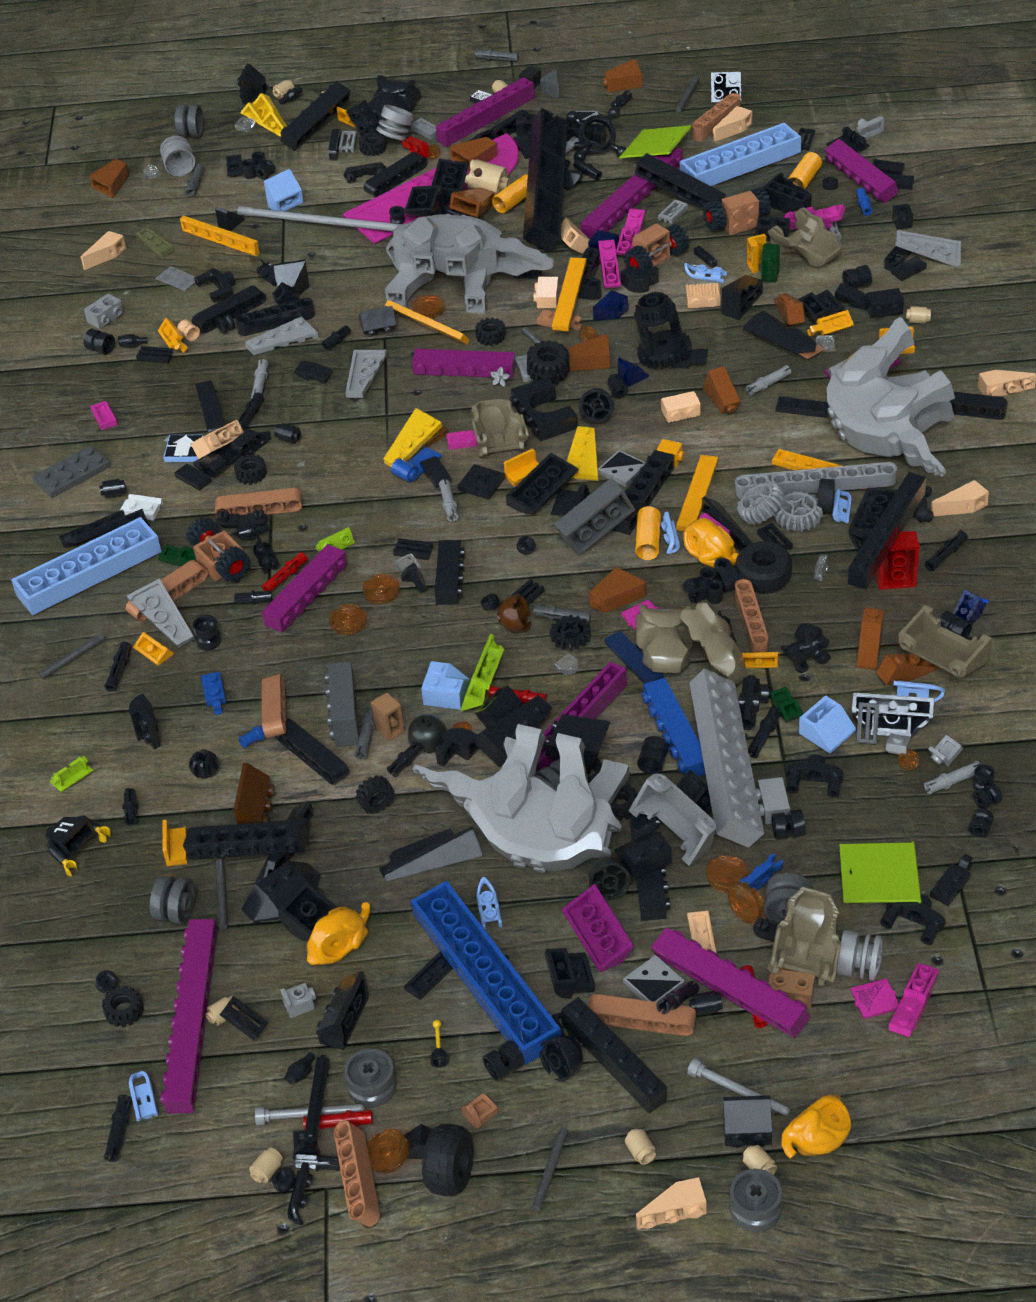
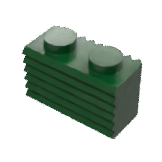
(770, 262)

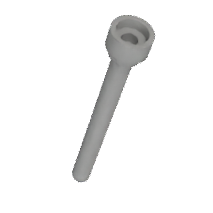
(698, 1069)
(265, 1115)

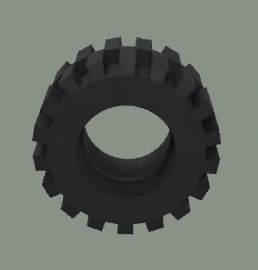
(548, 360)

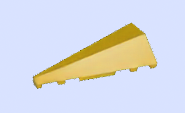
(265, 114)

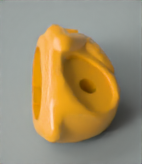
(709, 542)
(337, 935)
(818, 1128)

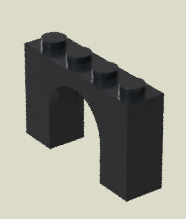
(542, 424)

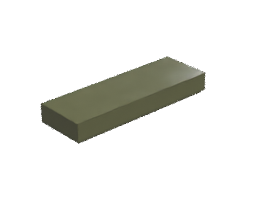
(154, 242)

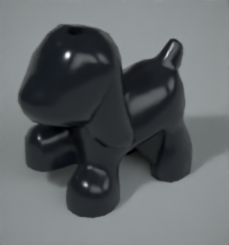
(809, 645)

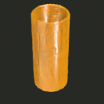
(806, 169)
(511, 195)
(648, 533)

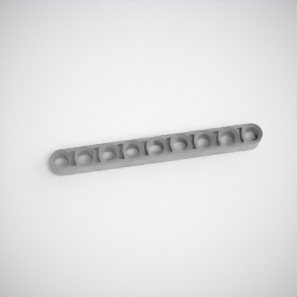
(808, 480)

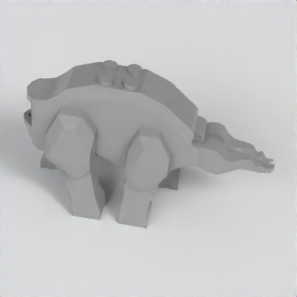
(458, 248)
(887, 412)
(532, 818)

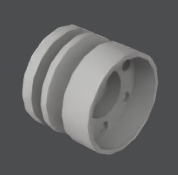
(395, 122)
(177, 156)
(859, 955)

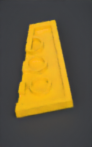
(414, 434)
(583, 454)

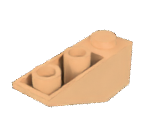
(735, 122)
(573, 236)
(105, 249)
(1005, 382)
(217, 439)
(962, 500)
(678, 1202)

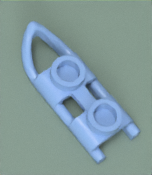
(701, 270)
(840, 504)
(671, 536)
(920, 689)
(487, 899)
(142, 1092)

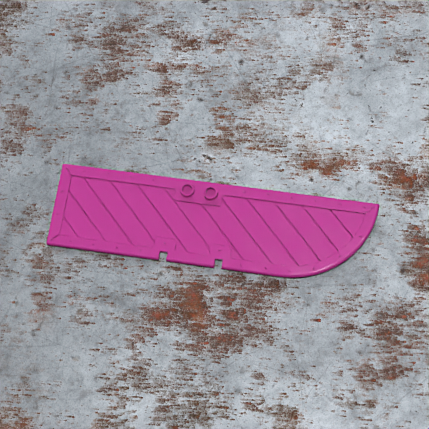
(379, 207)

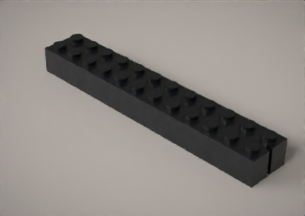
(545, 180)

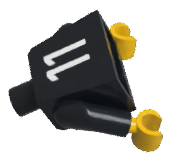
(69, 836)

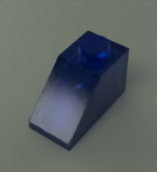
(610, 306)
(970, 606)

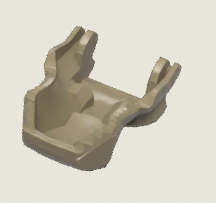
(810, 239)
(498, 426)
(714, 635)
(663, 639)
(808, 936)

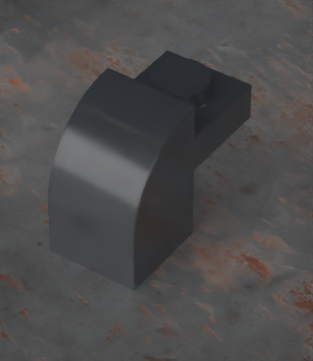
(637, 280)
(456, 742)

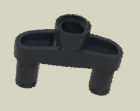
(222, 281)
(817, 771)
(916, 912)

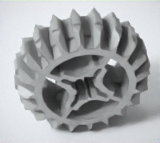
(760, 502)
(799, 512)

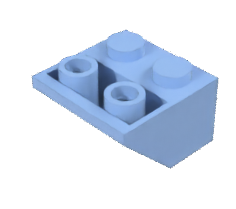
(283, 191)
(826, 724)

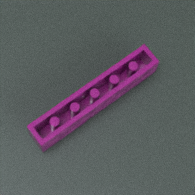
(861, 171)
(462, 362)
(304, 588)

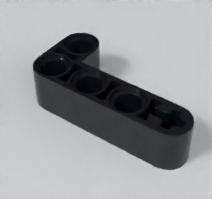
(590, 286)

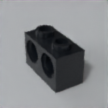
(766, 223)

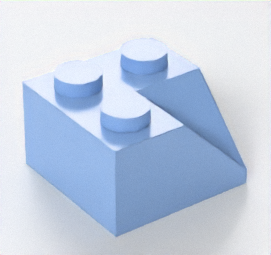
(444, 686)

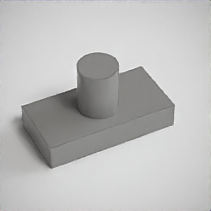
(870, 128)

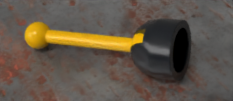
(439, 1056)

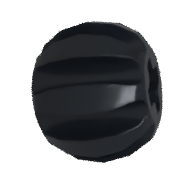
(203, 764)

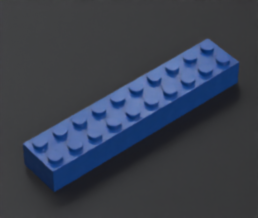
(484, 970)

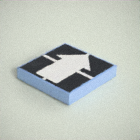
(180, 448)

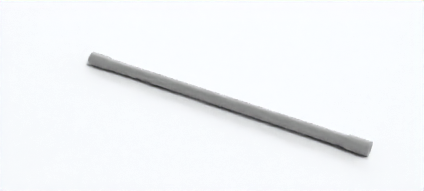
(250, 211)

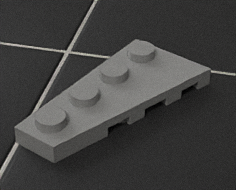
(292, 331)
(162, 612)

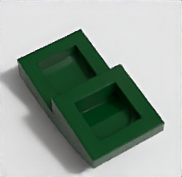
(176, 556)
(786, 704)

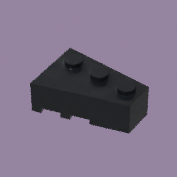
(786, 195)
(740, 296)

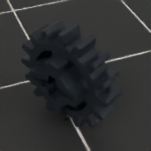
(570, 632)

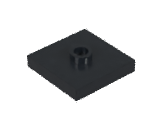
(481, 481)

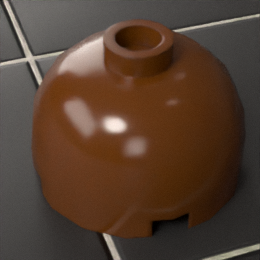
(514, 614)

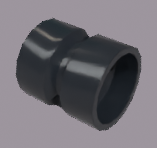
(857, 277)
(99, 341)
(955, 624)
(206, 632)
(652, 755)
(795, 821)
(501, 1061)

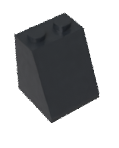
(588, 729)

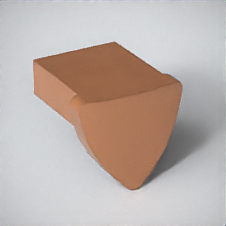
(479, 1110)

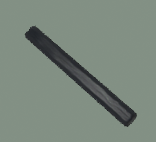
(316, 1099)

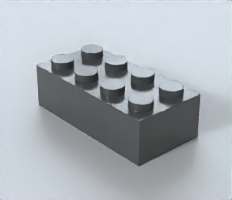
(594, 516)
(342, 704)

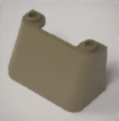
(942, 647)

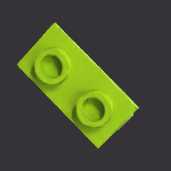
(339, 540)
(68, 776)

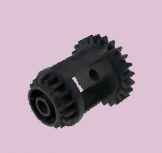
(663, 346)

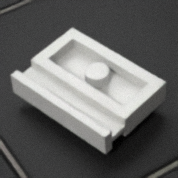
(149, 505)

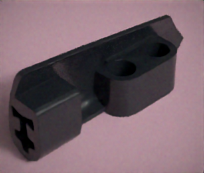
(773, 330)
(222, 458)

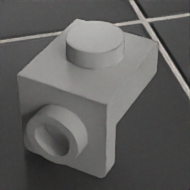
(897, 743)
(945, 751)

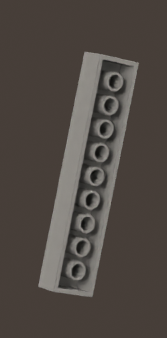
(726, 758)

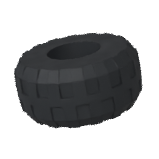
(765, 566)
(447, 1160)

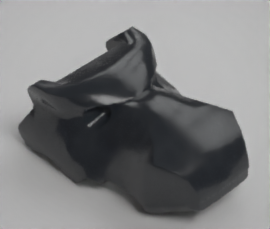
(394, 93)

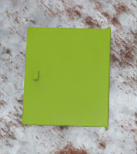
(655, 141)
(879, 872)

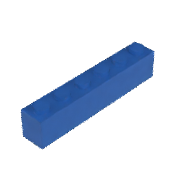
(674, 726)

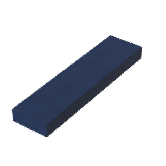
(631, 657)

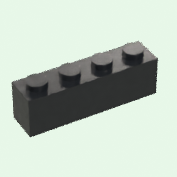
(449, 572)

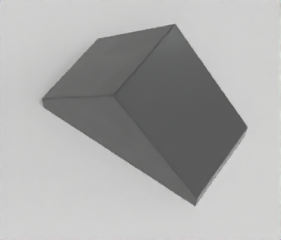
(549, 84)

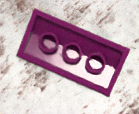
(598, 929)

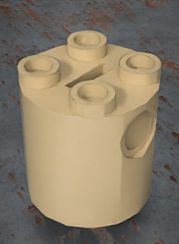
(487, 176)

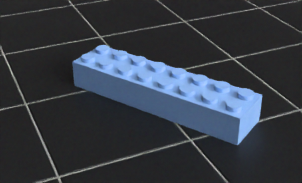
(743, 155)
(86, 566)

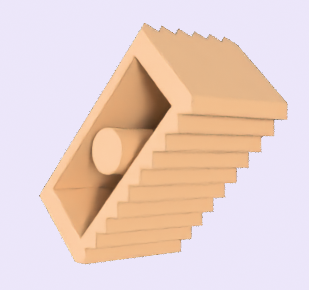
(546, 292)
(703, 295)
(680, 406)

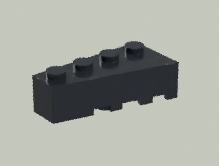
(492, 738)

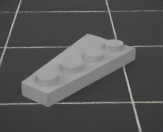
(937, 248)
(363, 370)

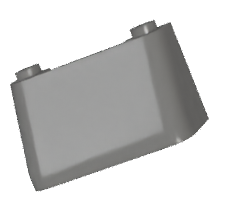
(676, 810)

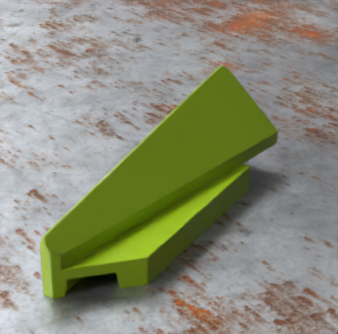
(483, 674)

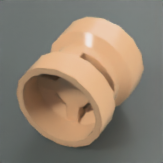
(188, 330)

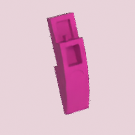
(828, 215)
(632, 227)
(609, 264)
(914, 1000)

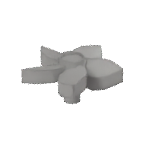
(499, 377)

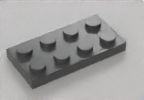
(71, 471)

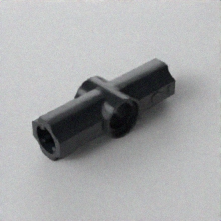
(749, 701)

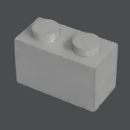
(772, 798)

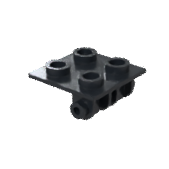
(852, 139)
(568, 499)

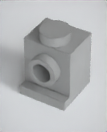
(298, 999)

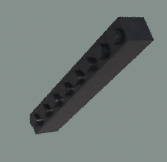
(886, 530)

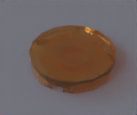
(428, 306)
(381, 589)
(348, 619)
(725, 872)
(745, 902)
(388, 1151)

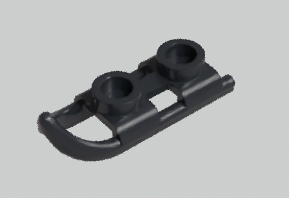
(298, 1198)

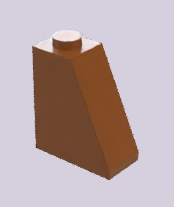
(623, 77)
(481, 149)
(110, 178)
(472, 201)
(590, 354)
(721, 390)
(616, 591)
(870, 638)

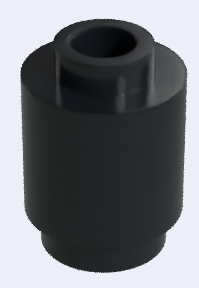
(617, 385)
(287, 433)
(112, 488)
(706, 1003)

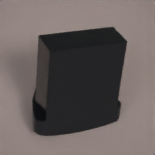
(571, 179)
(414, 575)
(302, 1146)

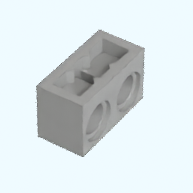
(103, 311)

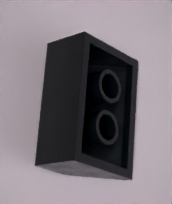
(450, 177)
(343, 1011)

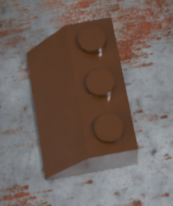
(253, 796)

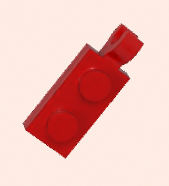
(416, 145)

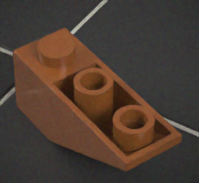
(790, 309)
(903, 668)

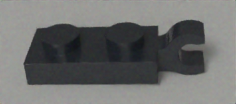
(952, 881)

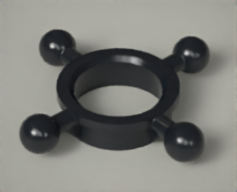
(613, 113)

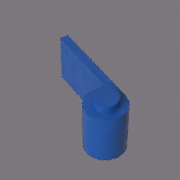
(412, 469)

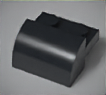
(821, 305)
(144, 721)
(695, 790)
(569, 972)

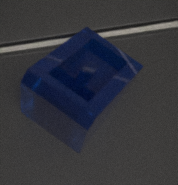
(601, 236)
(630, 372)

